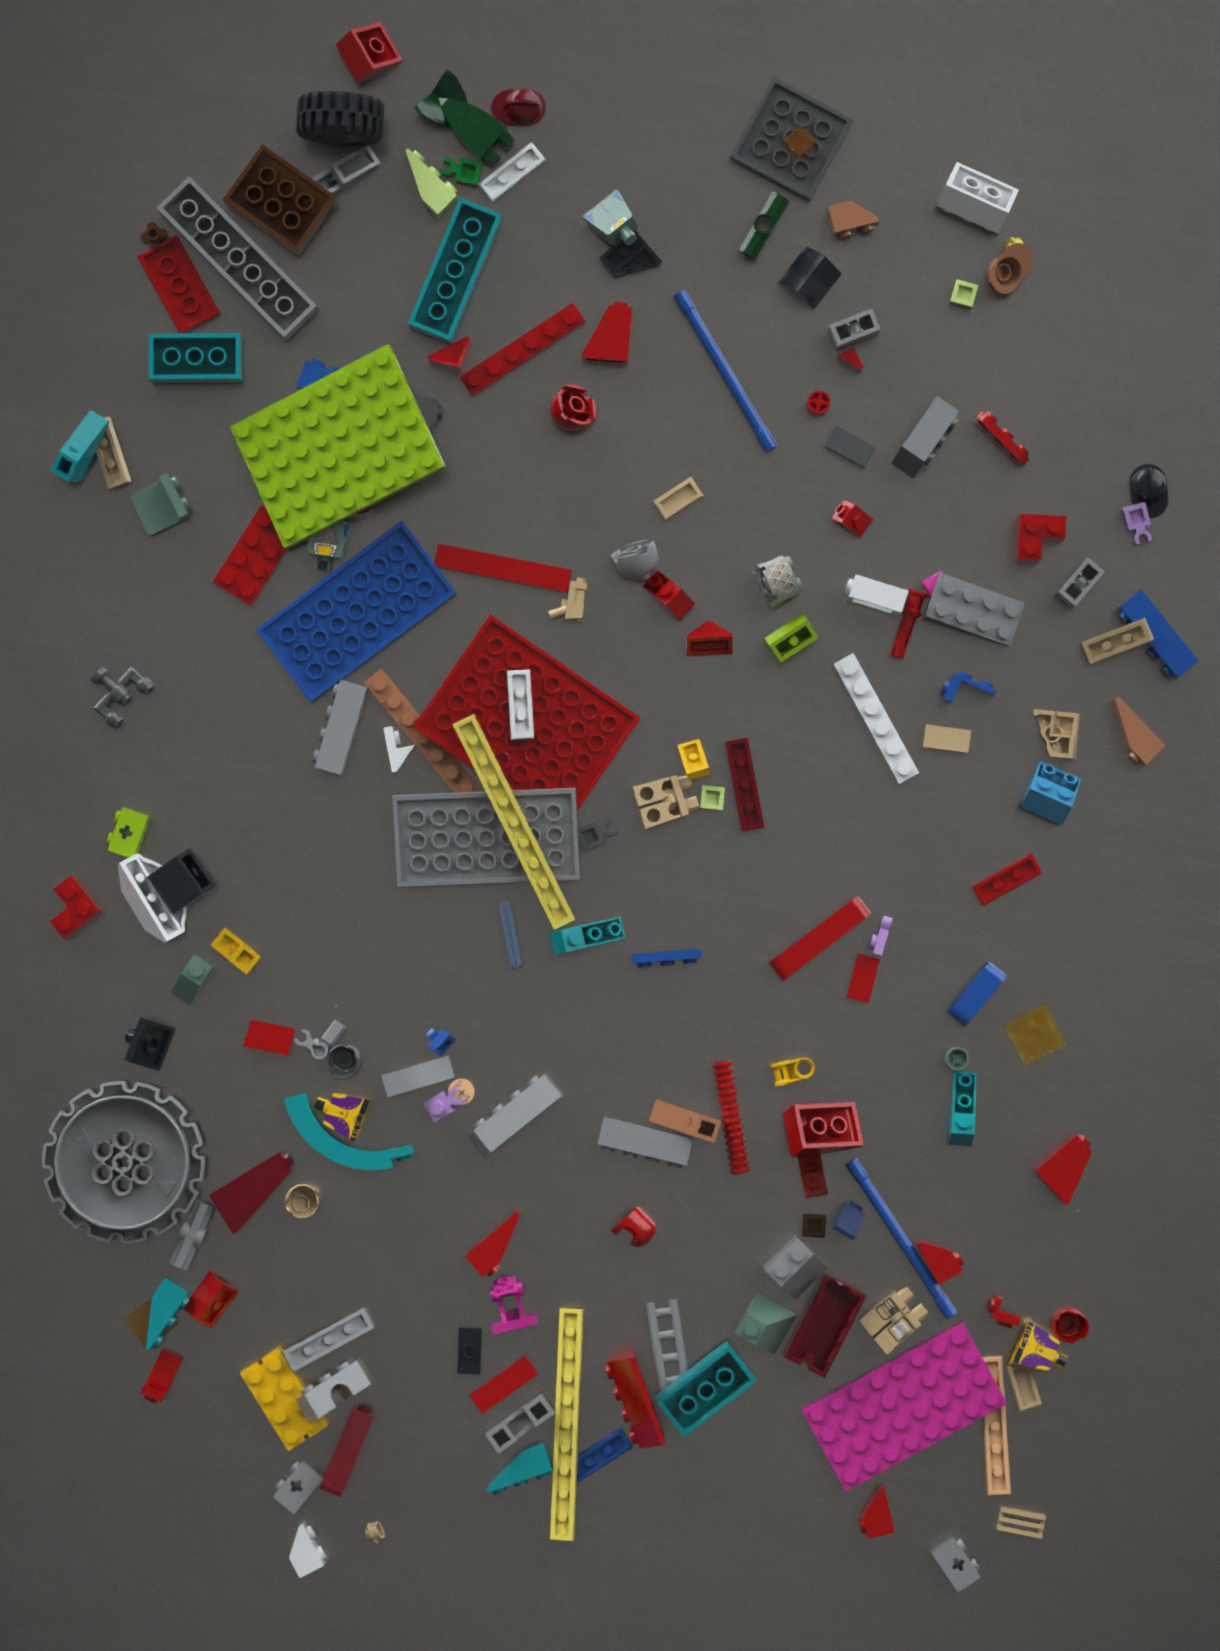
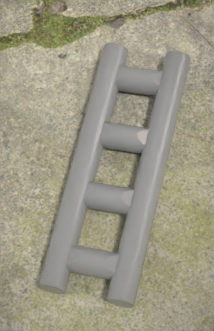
(657, 1337)

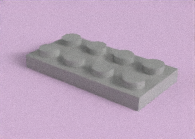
(974, 609)

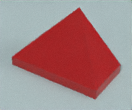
(709, 640)

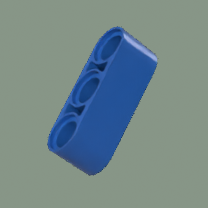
(977, 993)

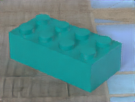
(196, 358)
(705, 1388)

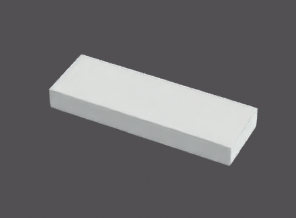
(512, 172)
(520, 704)

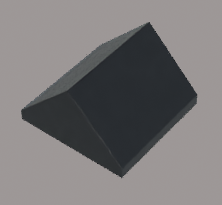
(810, 277)

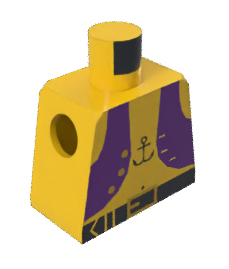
(344, 1113)
(1037, 1350)

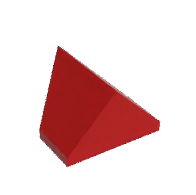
(452, 356)

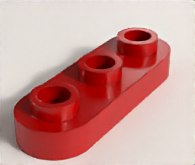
(1003, 437)

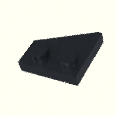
(629, 258)

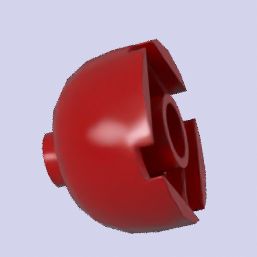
(572, 408)

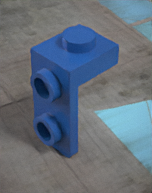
(950, 688)

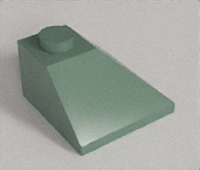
(765, 1323)

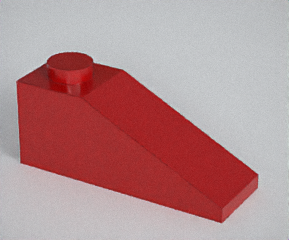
(490, 1250)

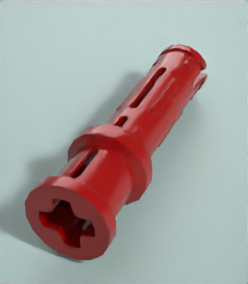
(910, 614)

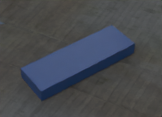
(602, 1453)

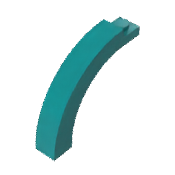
(321, 1140)

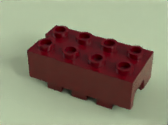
(824, 1325)

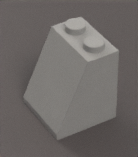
(795, 1267)

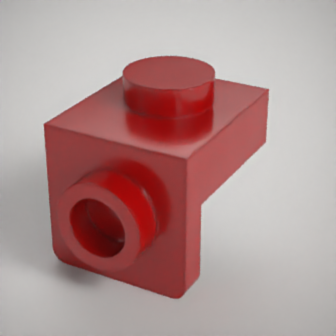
(852, 518)
(1005, 1319)

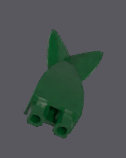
(472, 125)

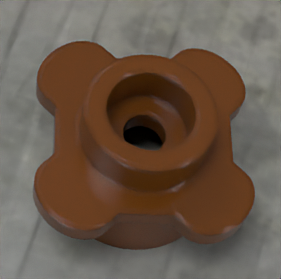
(153, 241)

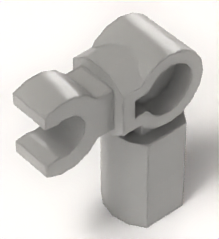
(318, 1048)

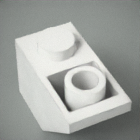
(305, 1553)

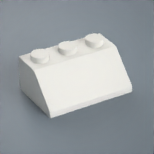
(977, 198)

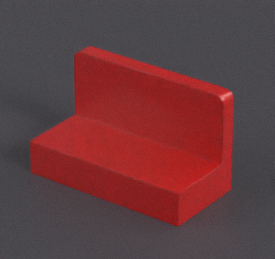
(269, 1037)
(210, 1300)

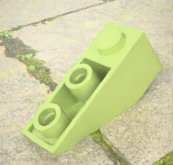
(433, 191)

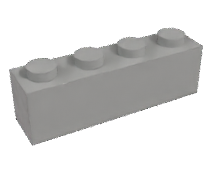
(341, 727)
(645, 1141)

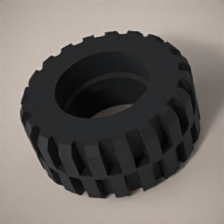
(340, 118)

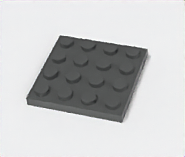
(774, 119)

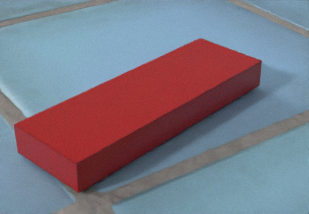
(1007, 879)
(503, 1384)

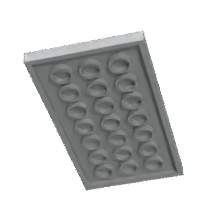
(464, 842)

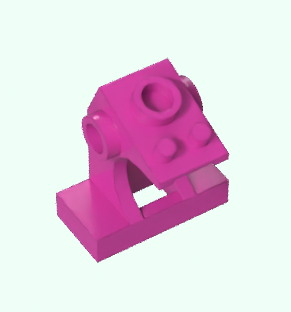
(513, 1318)

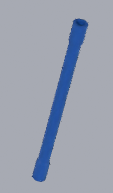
(689, 310)
(862, 1179)

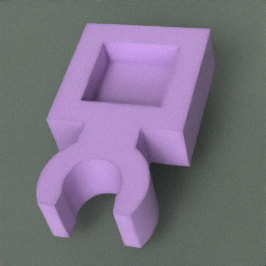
(1137, 518)
(878, 941)
(441, 1104)

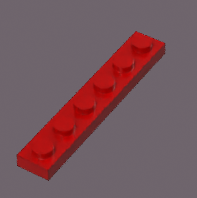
(522, 349)

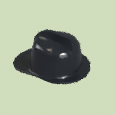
(1149, 486)

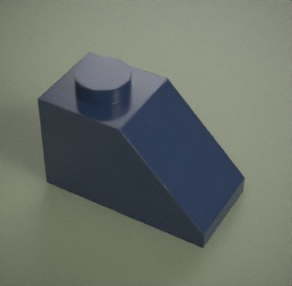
(848, 1220)

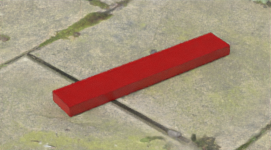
(503, 568)

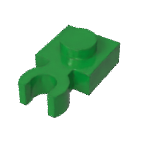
(466, 170)

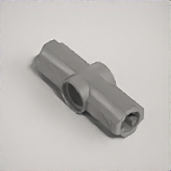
(192, 1235)

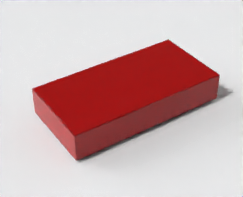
(863, 978)

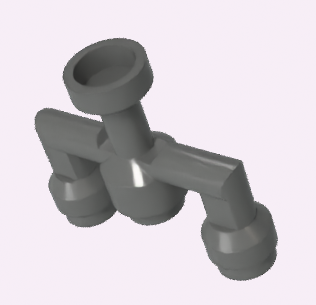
(118, 693)

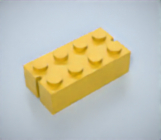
(275, 1391)

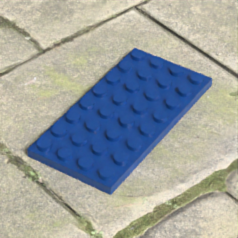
(356, 611)

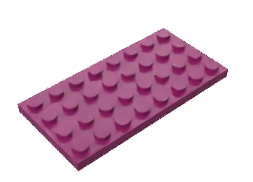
(904, 1406)

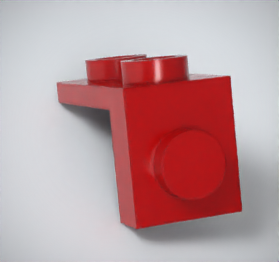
(161, 1376)

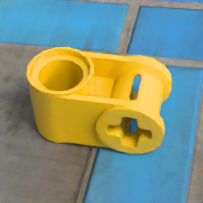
(790, 1071)

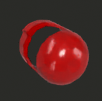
(639, 1225)

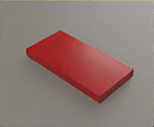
(179, 285)

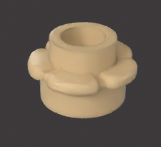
(374, 1532)

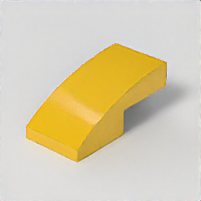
(235, 950)

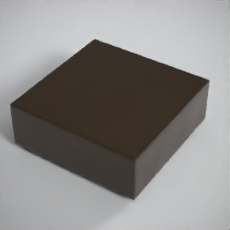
(814, 1225)

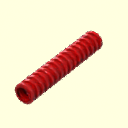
(731, 1117)

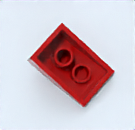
(822, 1128)

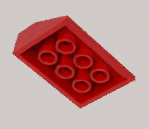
(636, 1401)

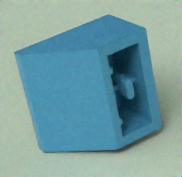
(1051, 793)

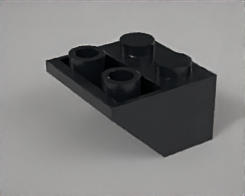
(181, 881)

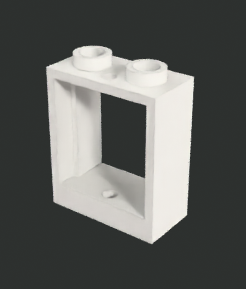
(876, 595)

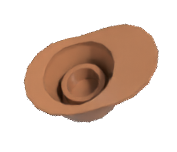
(1010, 268)

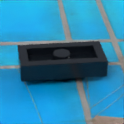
(469, 1350)

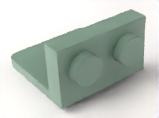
(160, 505)

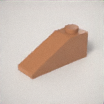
(1138, 736)

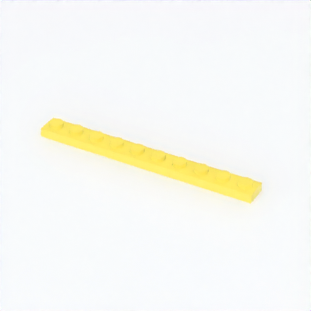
(514, 821)
(566, 1424)

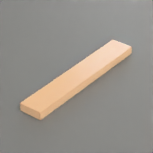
(996, 1438)

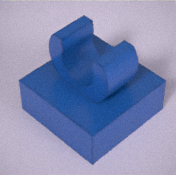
(440, 1041)

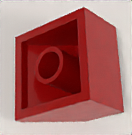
(368, 51)

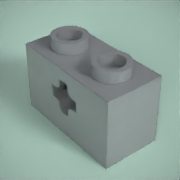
(854, 329)
(1080, 583)
(292, 1498)
(961, 1576)

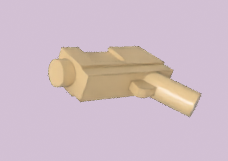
(574, 606)

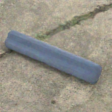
(510, 934)

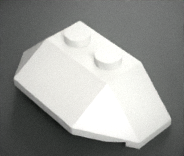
(145, 900)

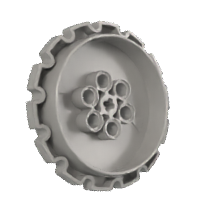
(99, 1202)

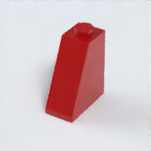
(611, 336)
(1065, 1167)

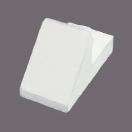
(396, 755)

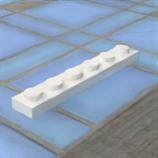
(876, 718)

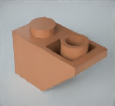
(850, 217)

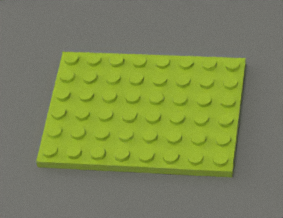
(337, 446)

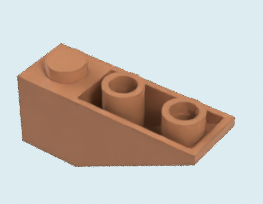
(685, 1121)

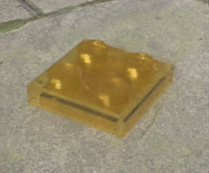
(1035, 1034)

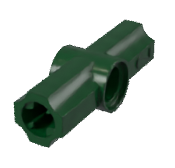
(757, 238)

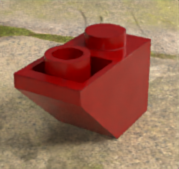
(669, 594)

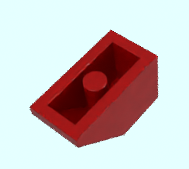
(940, 1261)
(877, 1516)

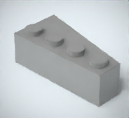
(513, 1116)

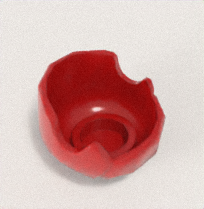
(1070, 1325)

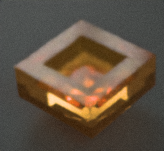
(799, 141)

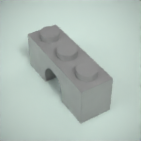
(317, 1400)
(520, 1422)

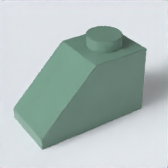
(192, 979)

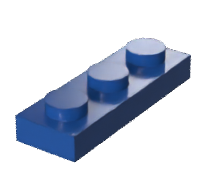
(666, 958)

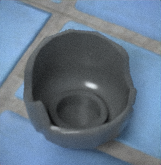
(343, 1061)

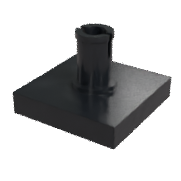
(148, 1043)

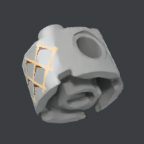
(778, 580)

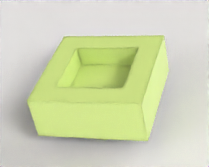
(964, 293)
(712, 797)

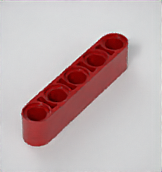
(820, 938)

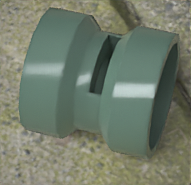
(959, 1060)

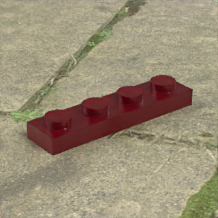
(744, 784)

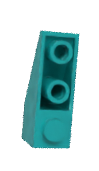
(80, 448)
(587, 935)
(962, 1109)
(164, 1305)
(527, 1464)

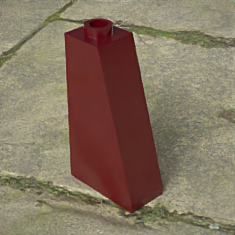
(248, 1192)
(347, 1450)

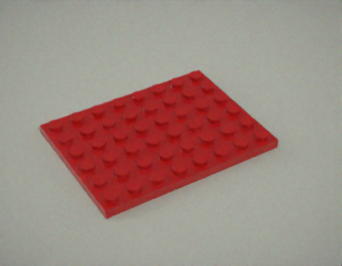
(573, 720)

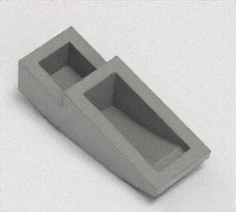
(347, 170)
(418, 1076)

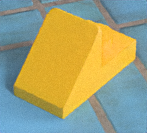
(693, 759)

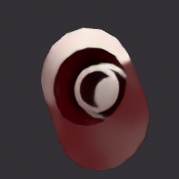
(518, 107)

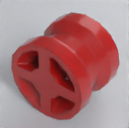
(819, 398)

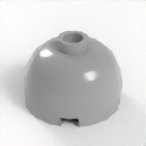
(637, 560)

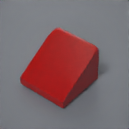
(852, 359)

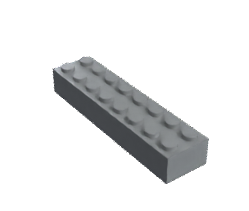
(237, 258)

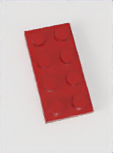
(252, 559)

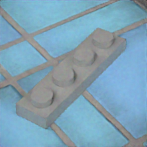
(327, 1340)

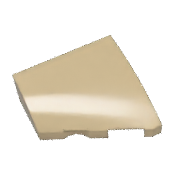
(1059, 732)

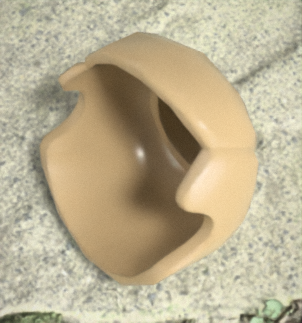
(301, 1201)

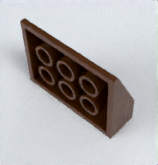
(280, 200)

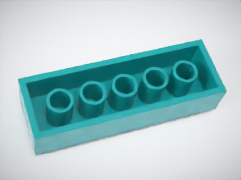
(455, 271)

